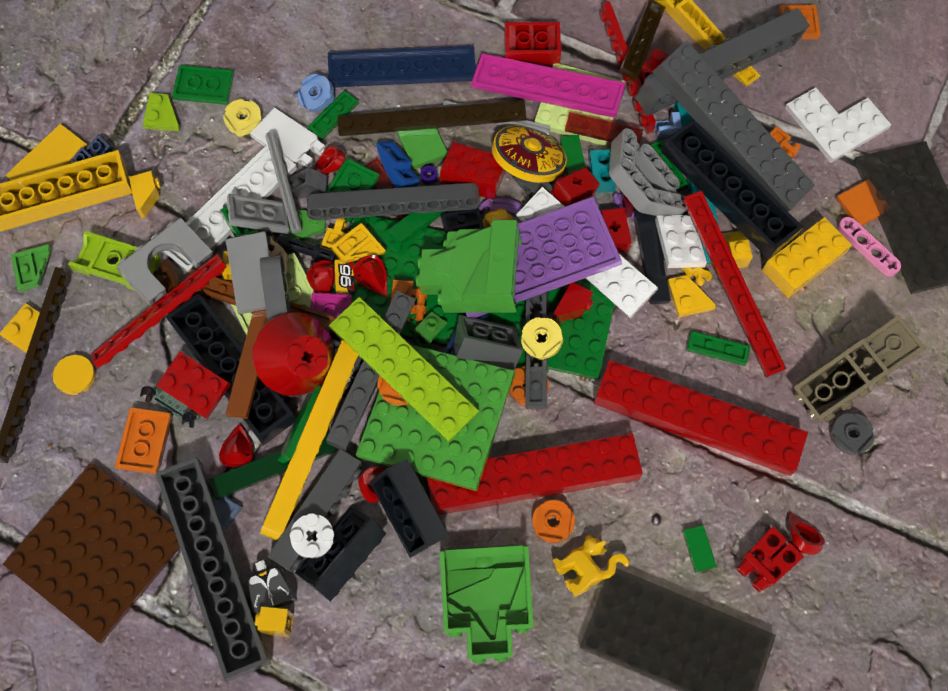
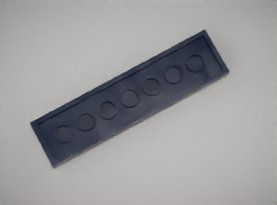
(401, 66)

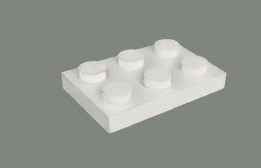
(680, 241)

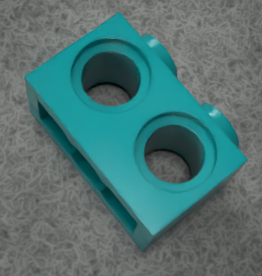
(601, 170)

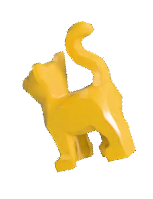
(587, 570)

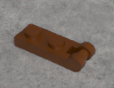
(168, 276)

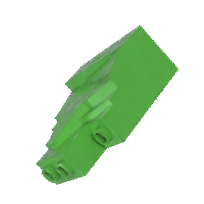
(473, 269)
(486, 597)

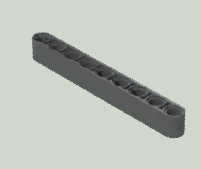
(393, 201)

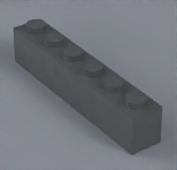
(321, 501)

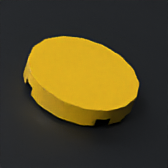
(74, 374)

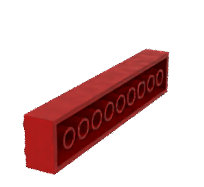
(701, 418)
(543, 474)

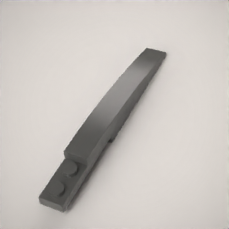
(537, 369)

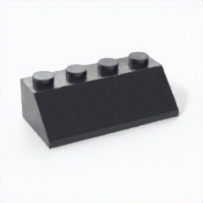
(352, 543)

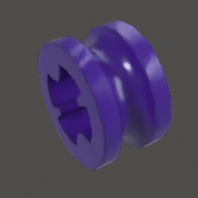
(428, 169)

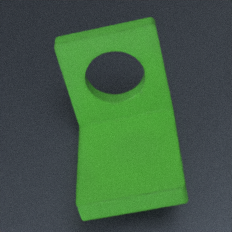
(428, 330)

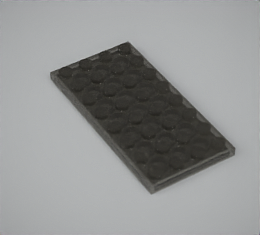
(911, 211)
(674, 638)

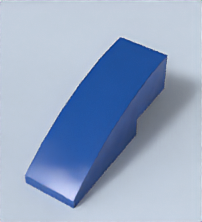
(396, 165)

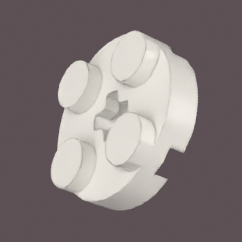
(313, 548)

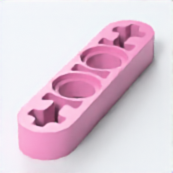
(871, 244)

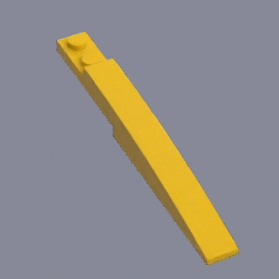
(702, 30)

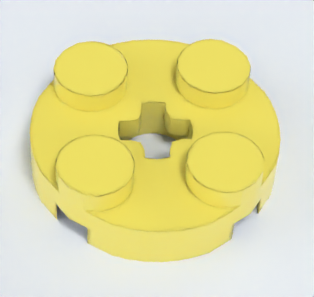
(244, 108)
(530, 336)

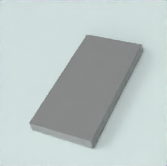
(244, 262)

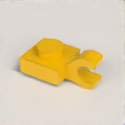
(335, 234)

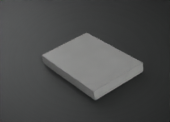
(257, 213)

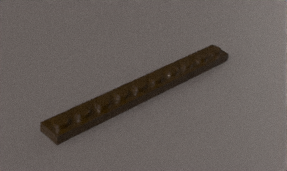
(431, 118)
(30, 369)

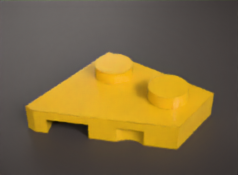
(357, 245)
(688, 297)
(21, 327)

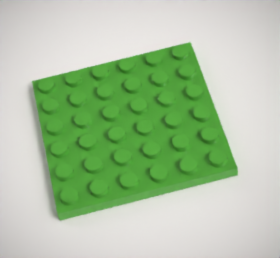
(403, 434)

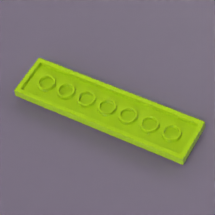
(404, 369)

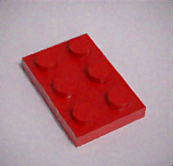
(193, 385)

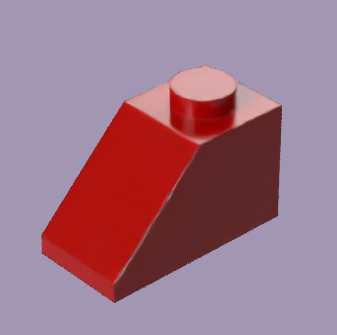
(573, 303)

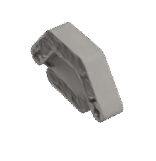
(644, 177)

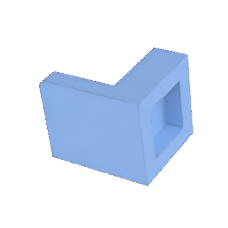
(667, 128)

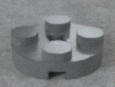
(848, 444)

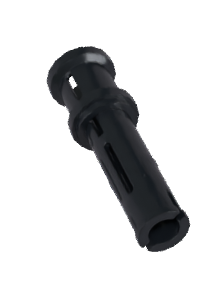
(316, 251)

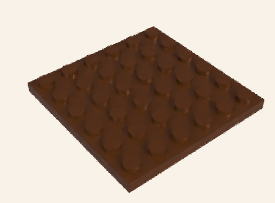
(95, 552)

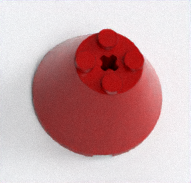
(292, 354)

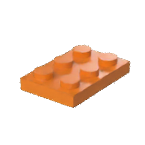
(143, 441)

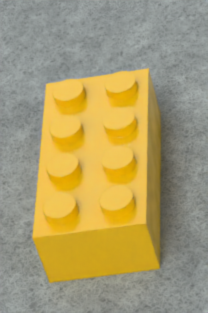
(806, 257)

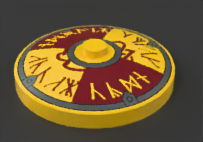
(529, 154)

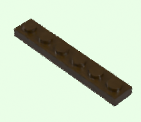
(642, 40)

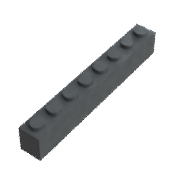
(366, 380)

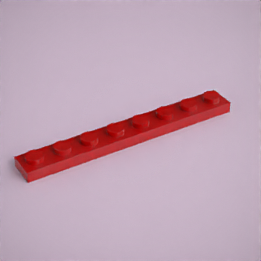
(620, 47)
(158, 310)

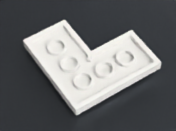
(835, 132)

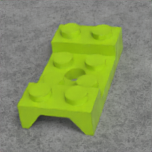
(97, 253)

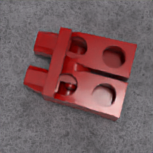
(766, 567)

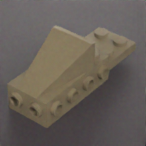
(857, 369)

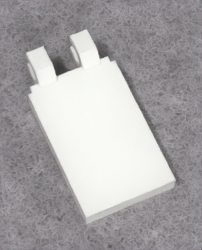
(292, 137)

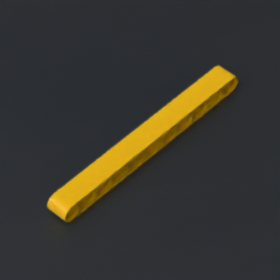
(309, 443)

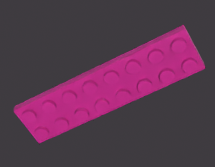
(548, 85)

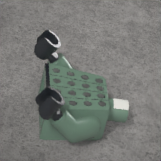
(171, 404)

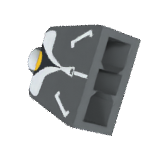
(269, 588)

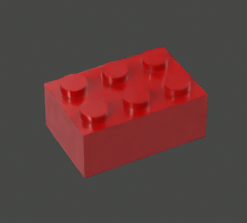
(533, 42)
(474, 166)

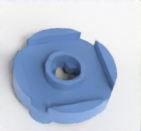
(322, 99)

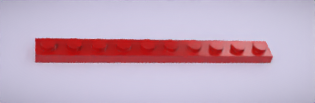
(734, 284)

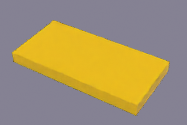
(50, 153)

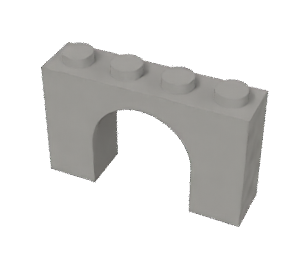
(175, 237)

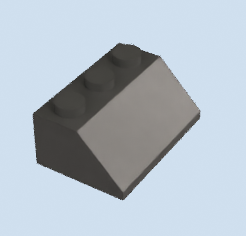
(487, 342)

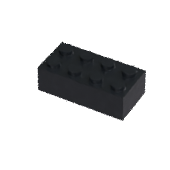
(408, 508)

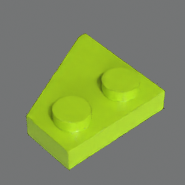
(160, 114)

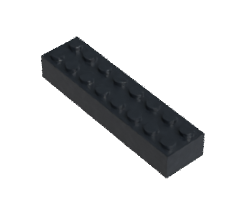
(731, 189)
(221, 354)

